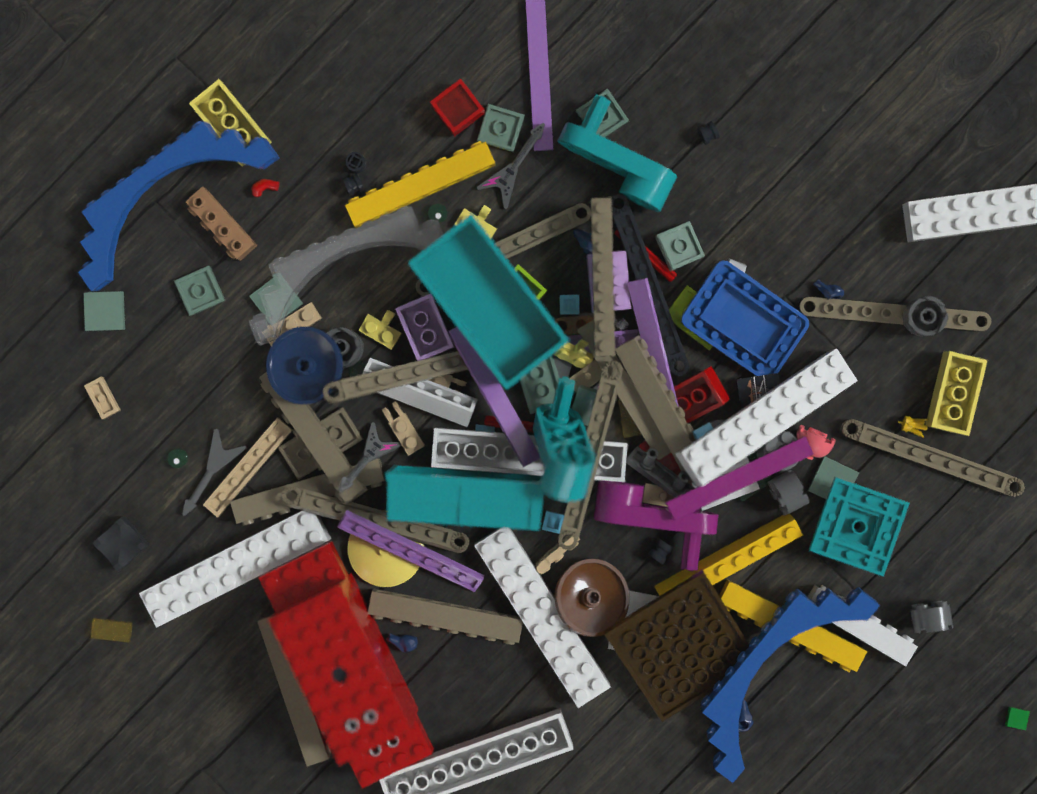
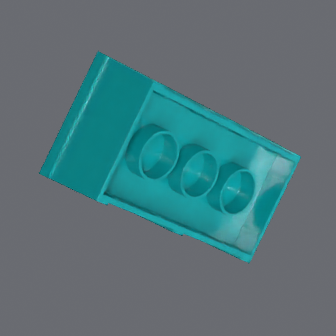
(488, 301)
(464, 497)

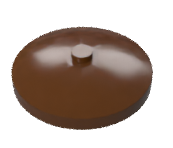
(591, 597)

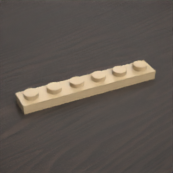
(247, 467)

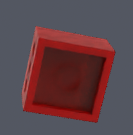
(457, 107)

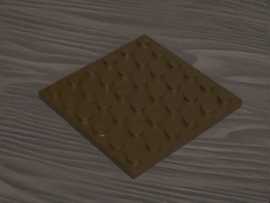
(678, 644)

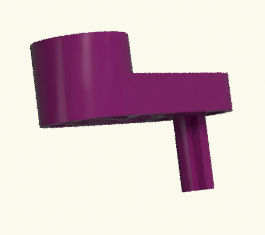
(623, 505)

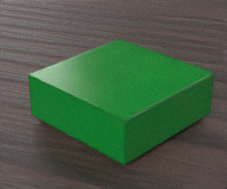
(1017, 718)

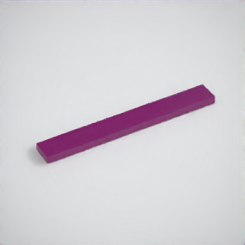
(739, 478)

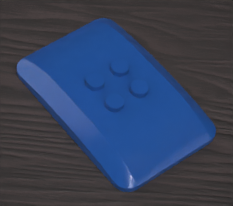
(744, 320)

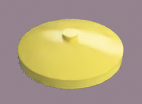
(377, 564)

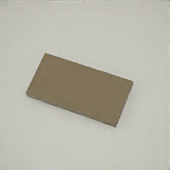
(340, 429)

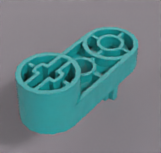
(645, 180)
(563, 446)

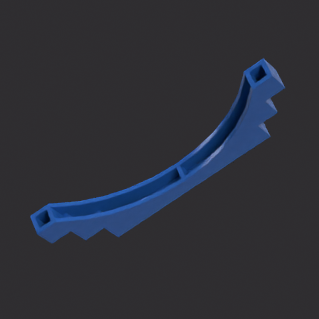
(111, 210)
(791, 619)

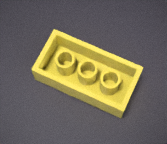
(224, 112)
(956, 393)

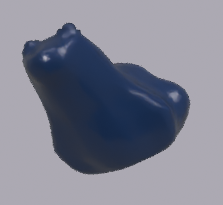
(584, 239)
(829, 291)
(404, 643)
(745, 718)

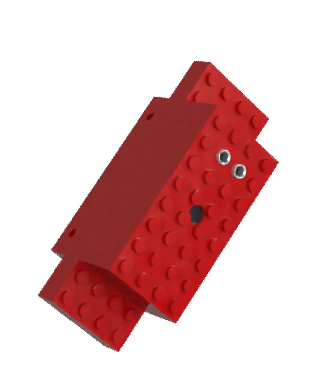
(344, 665)

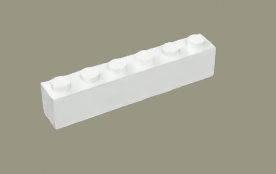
(430, 397)
(876, 635)

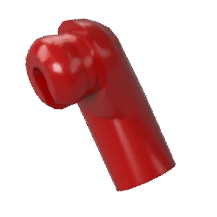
(262, 185)

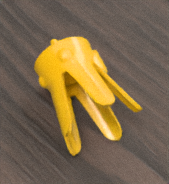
(911, 425)

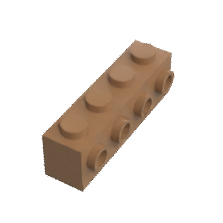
(221, 223)

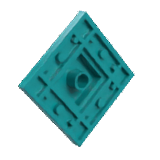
(877, 530)

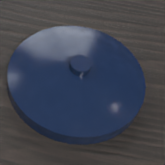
(303, 364)

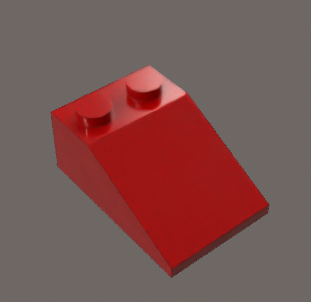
(700, 394)

